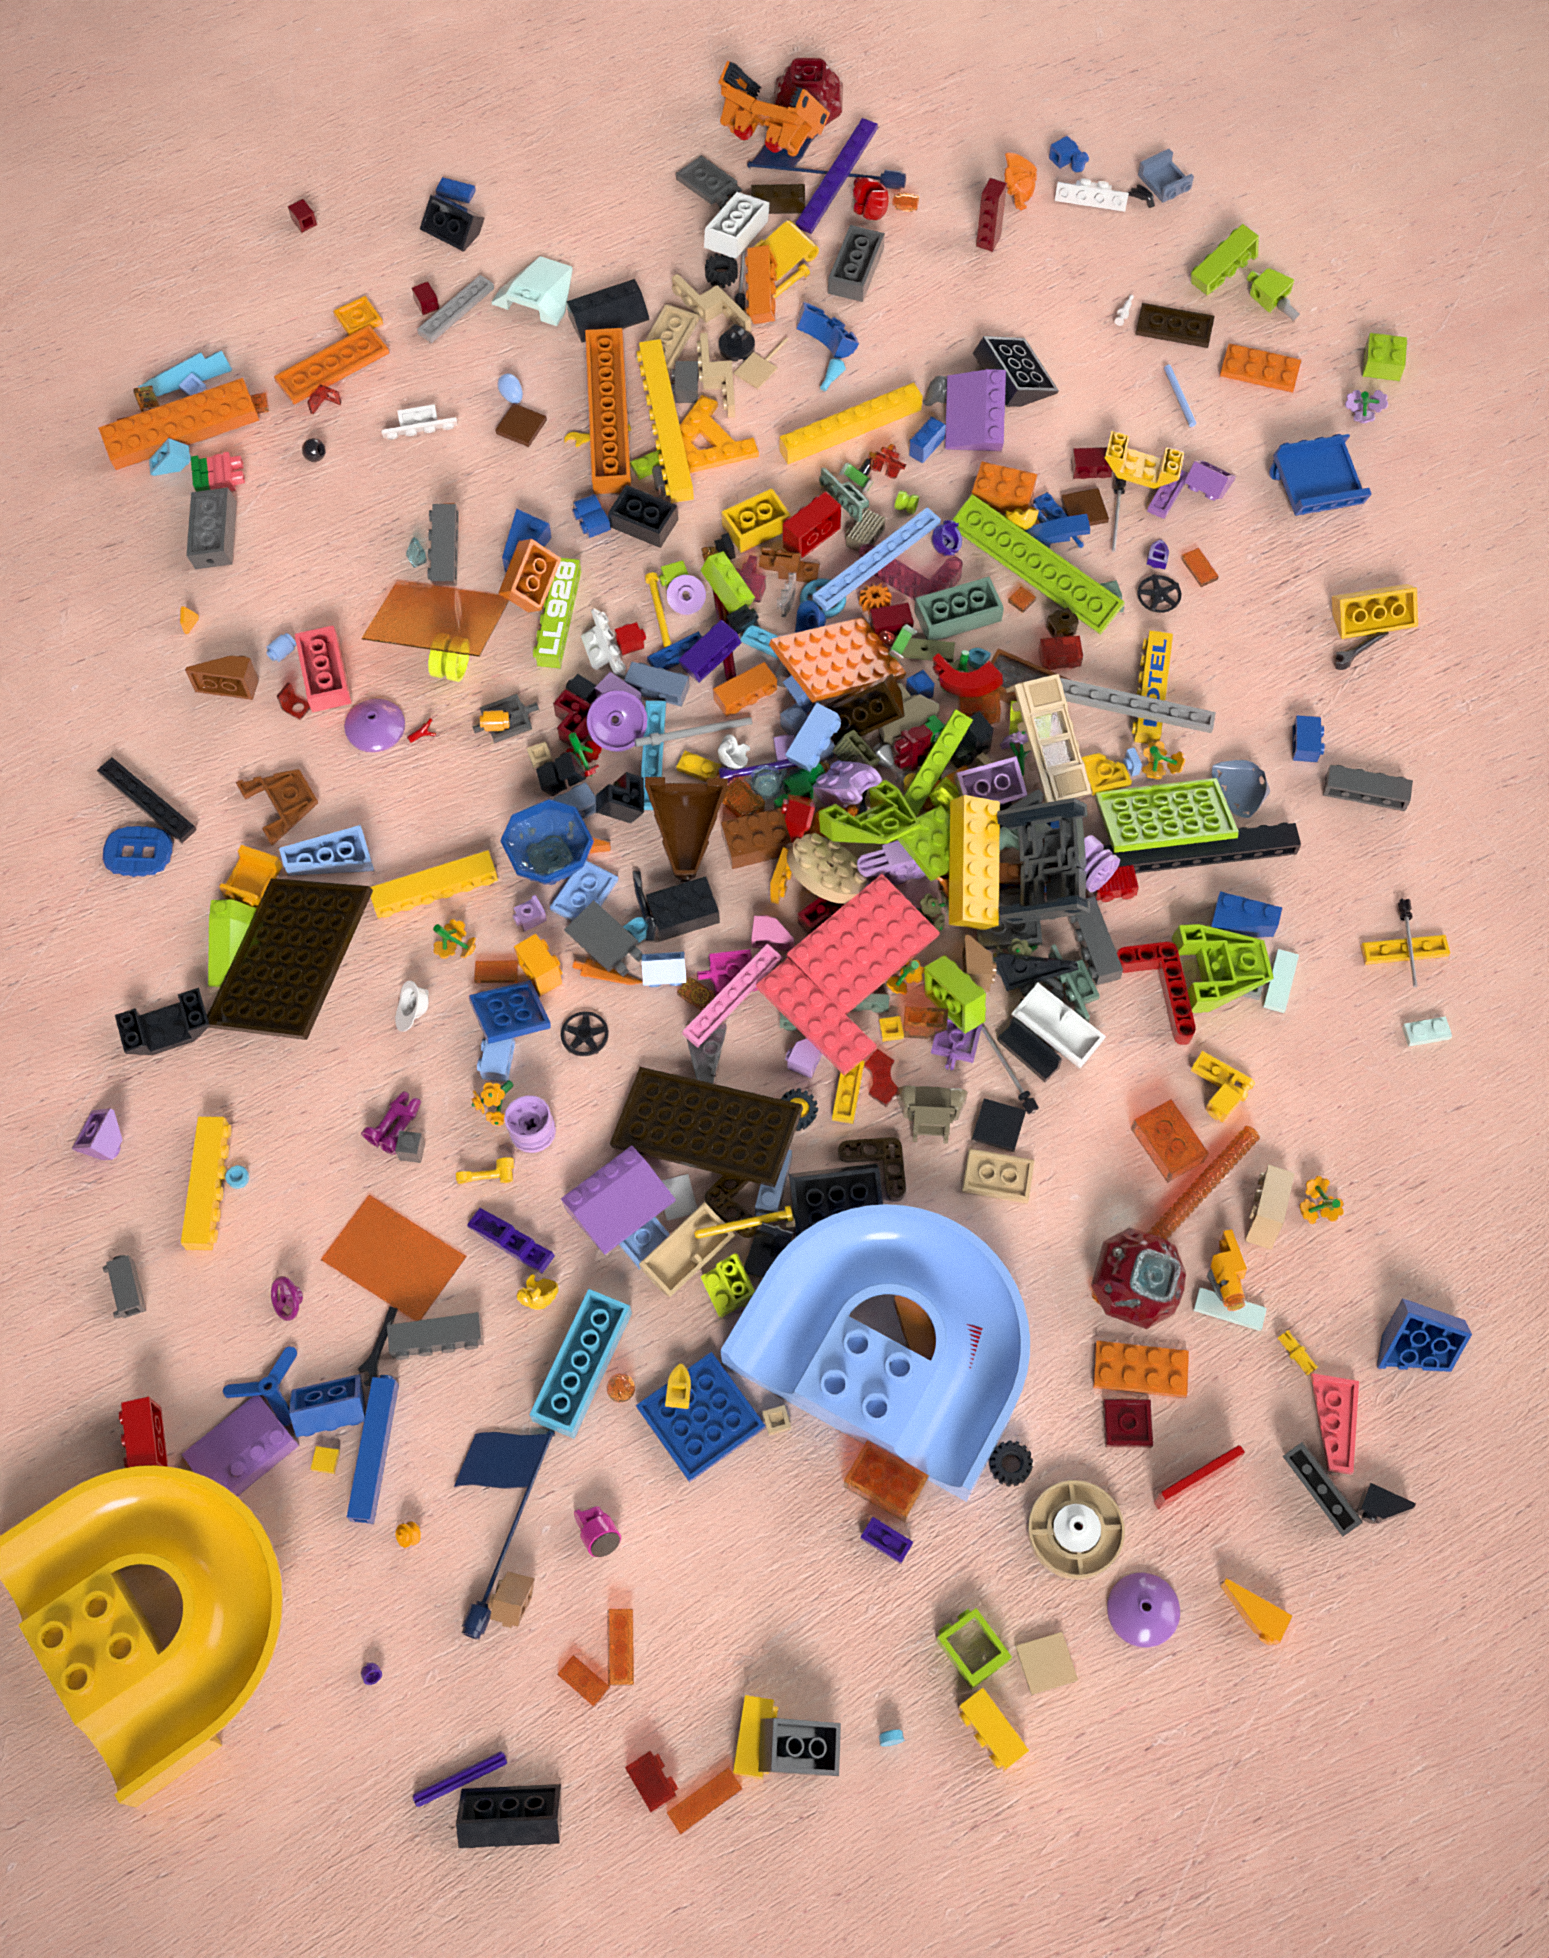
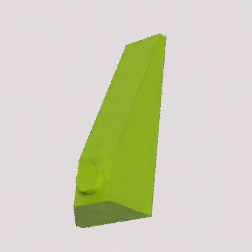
(226, 931)

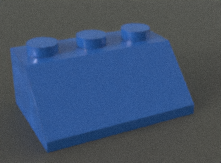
(327, 1406)

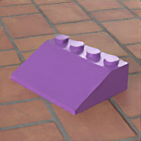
(975, 410)
(617, 1200)
(241, 1447)

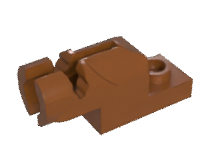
(788, 562)

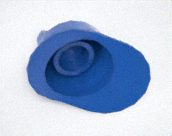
(809, 617)

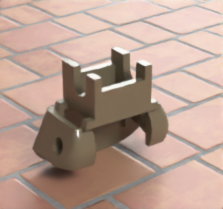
(916, 712)
(931, 1108)

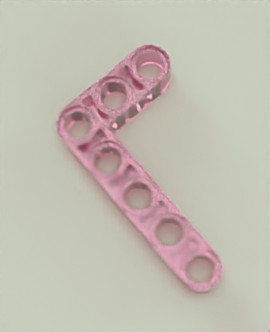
(911, 582)

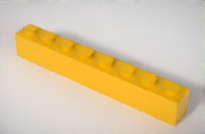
(850, 423)

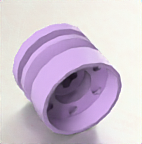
(1099, 864)
(521, 1119)

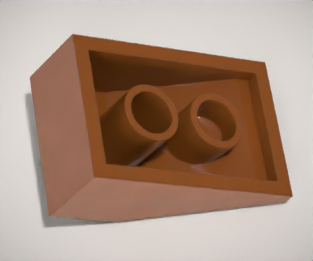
(225, 677)

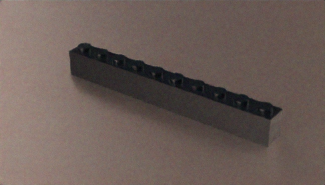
(1251, 844)

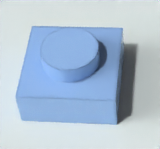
(192, 385)
(1132, 762)

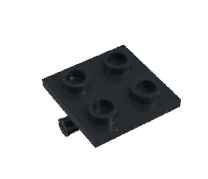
(765, 1248)

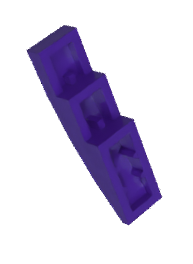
(510, 1240)

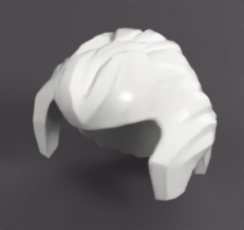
(732, 754)

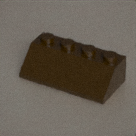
(868, 708)

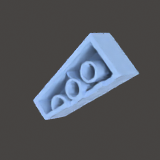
(330, 853)

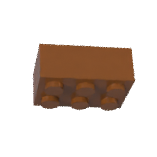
(755, 838)

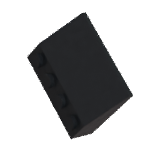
(1025, 375)
(832, 1191)

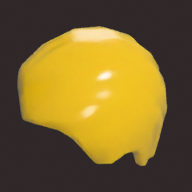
(1023, 519)

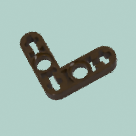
(881, 1153)
(726, 1202)

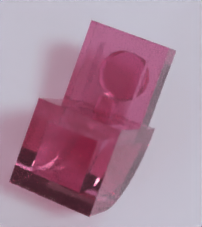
(754, 581)

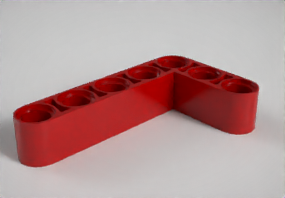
(1169, 983)

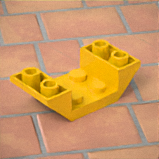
(1141, 467)

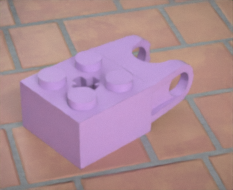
(845, 783)

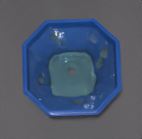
(547, 842)

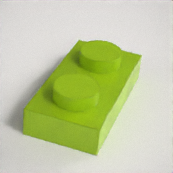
(643, 466)

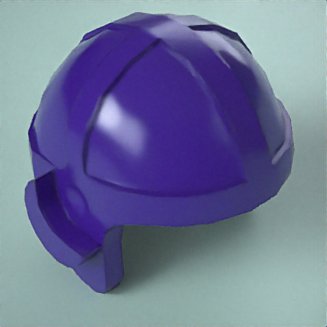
(947, 538)

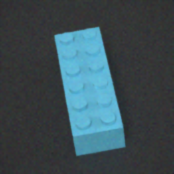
(581, 1363)

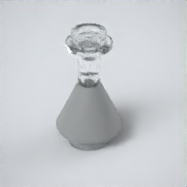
(887, 760)

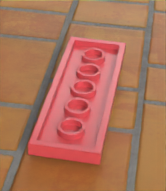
(816, 1016)

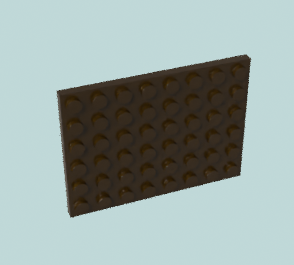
(289, 958)

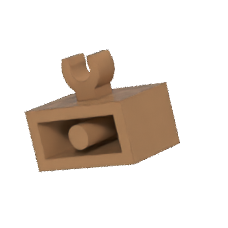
(511, 1599)

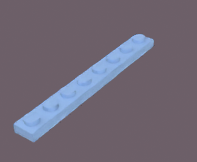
(876, 559)

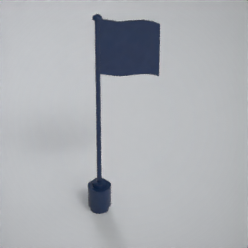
(783, 161)
(500, 1463)

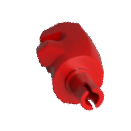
(870, 198)

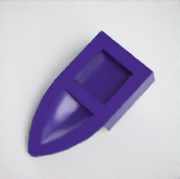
(1158, 555)

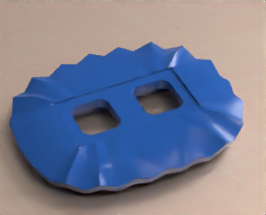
(139, 838)

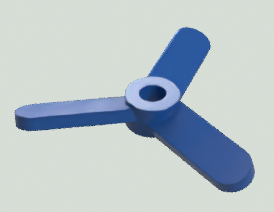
(273, 1395)

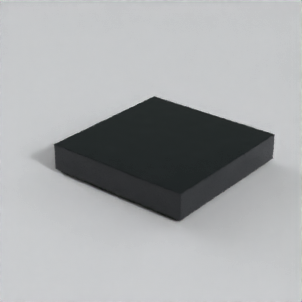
(999, 1125)

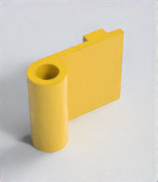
(789, 247)

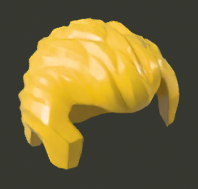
(537, 1293)

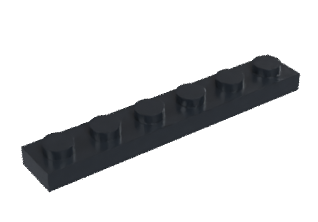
(146, 800)

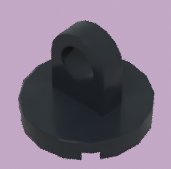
(736, 343)

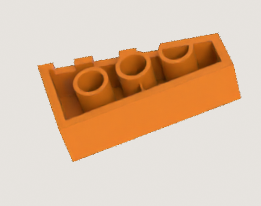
(761, 284)

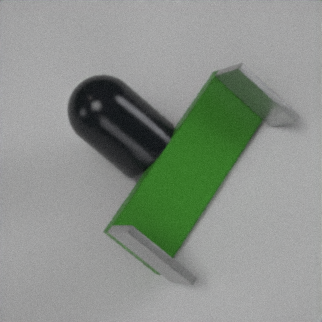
(859, 476)

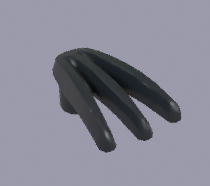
(1143, 194)

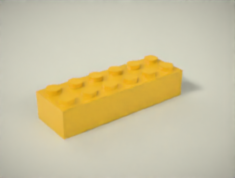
(974, 863)

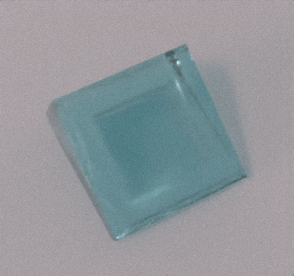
(416, 553)

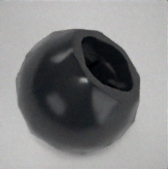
(313, 450)

